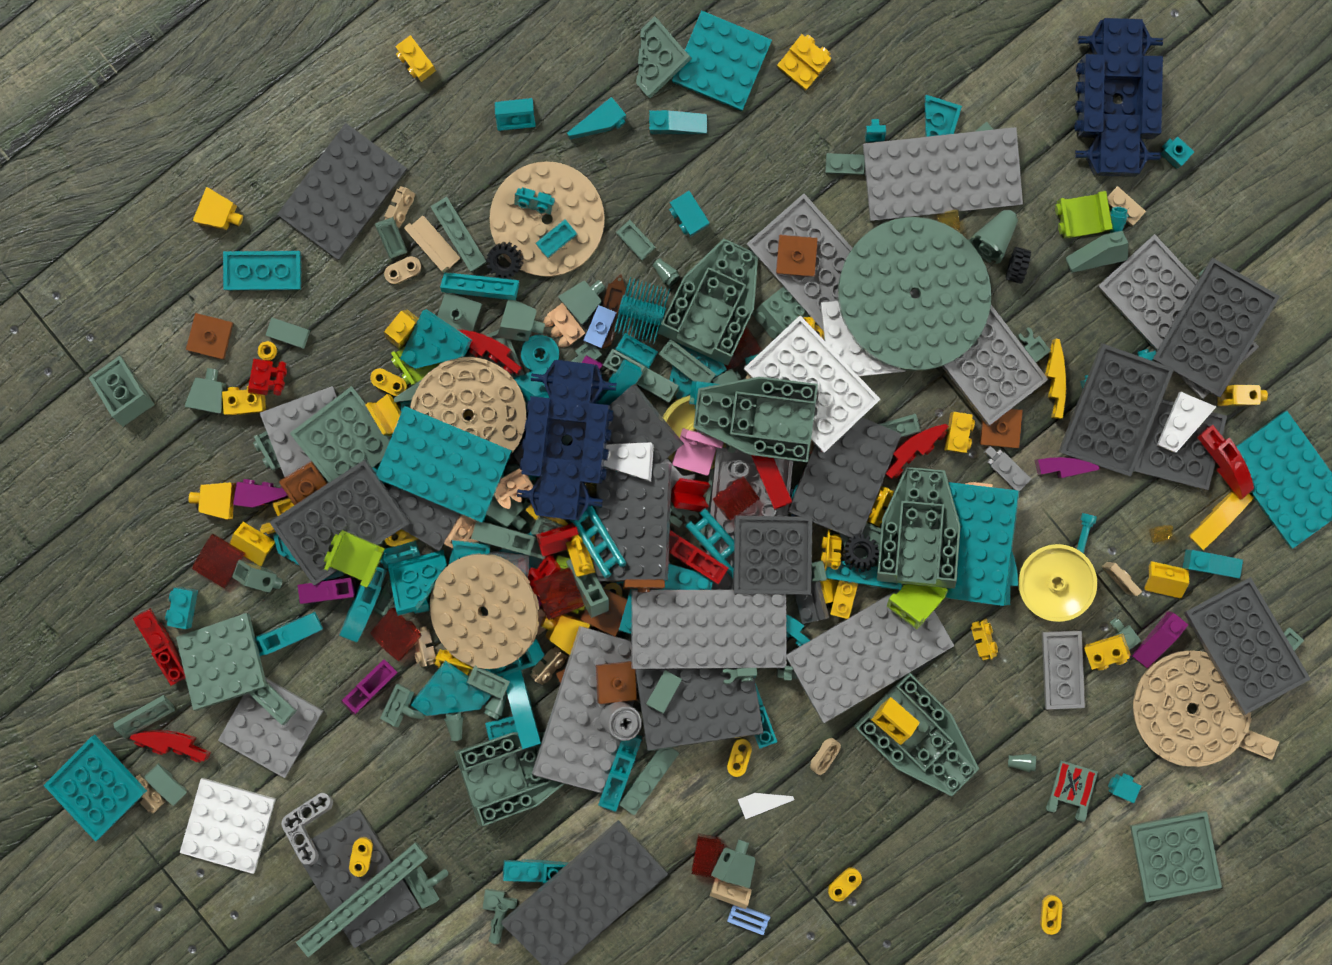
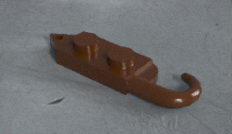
(612, 302)

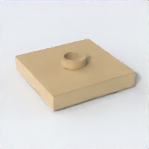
(1122, 578)

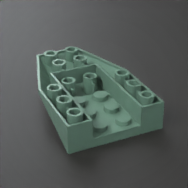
(714, 302)
(760, 416)
(920, 532)
(936, 748)
(502, 778)

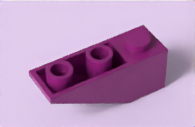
(255, 495)
(327, 590)

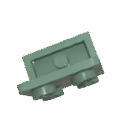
(778, 312)

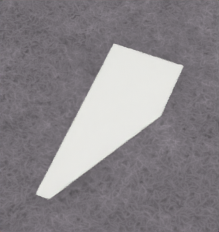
(759, 803)

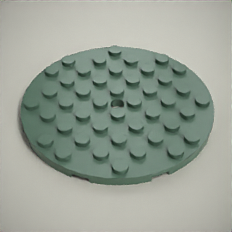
(878, 300)

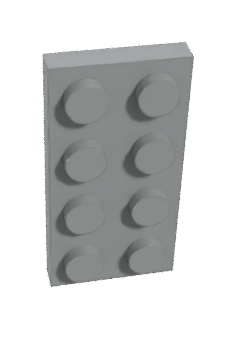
(1063, 669)

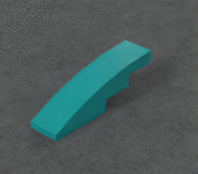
(522, 710)
(619, 773)

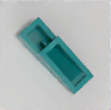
(624, 377)

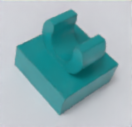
(875, 132)

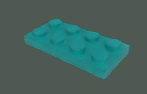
(261, 270)

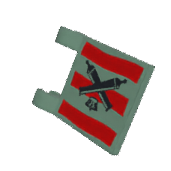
(1074, 786)

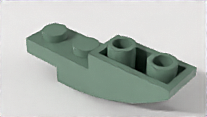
(648, 380)
(506, 539)

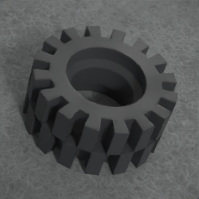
(516, 260)
(1018, 265)
(865, 543)

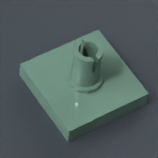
(459, 312)

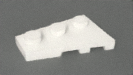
(1183, 421)
(631, 459)

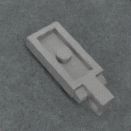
(1007, 469)

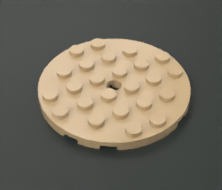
(574, 201)
(478, 387)
(511, 607)
(1163, 717)

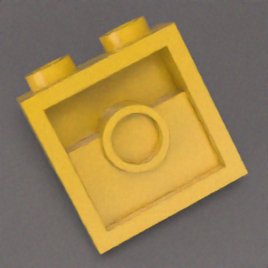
(804, 61)

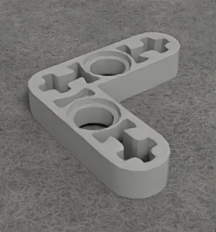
(299, 827)

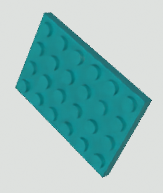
(443, 464)
(1288, 479)
(985, 542)

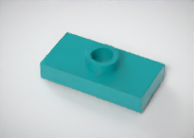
(556, 238)
(636, 350)
(500, 727)

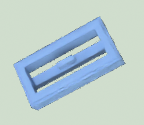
(747, 926)

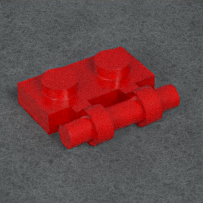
(261, 374)

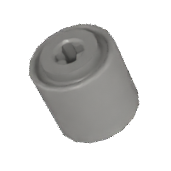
(612, 718)

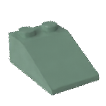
(121, 391)

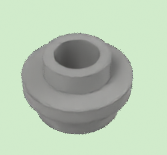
(745, 473)

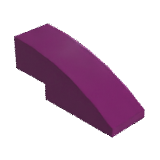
(1064, 466)
(369, 687)

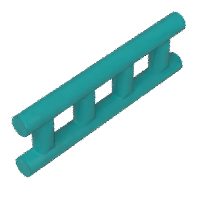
(607, 543)
(708, 543)

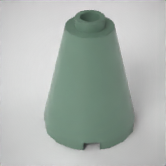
(995, 236)

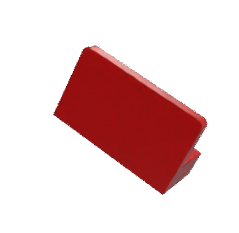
(689, 494)
(556, 539)

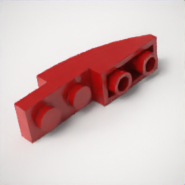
(482, 344)
(918, 443)
(1230, 460)
(161, 645)
(163, 740)

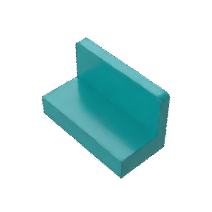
(514, 114)

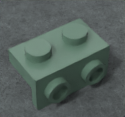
(264, 444)

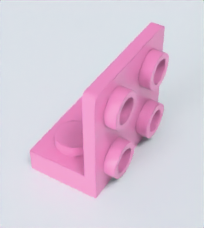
(696, 452)

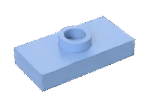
(600, 326)

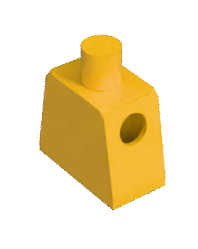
(216, 211)
(401, 328)
(1242, 395)
(215, 499)
(563, 630)

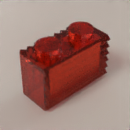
(736, 498)
(706, 855)

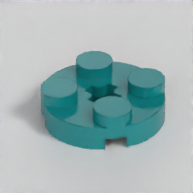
(543, 343)

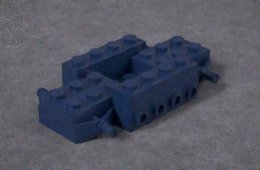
(1120, 70)
(572, 412)

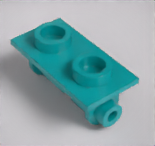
(525, 199)
(399, 553)

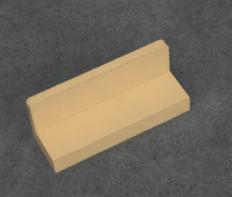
(432, 244)

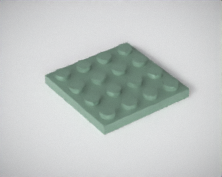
(341, 436)
(221, 662)
(1175, 856)

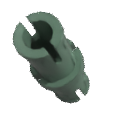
(496, 924)

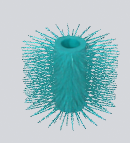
(641, 310)

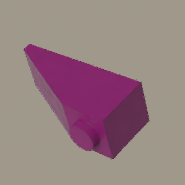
(1160, 639)

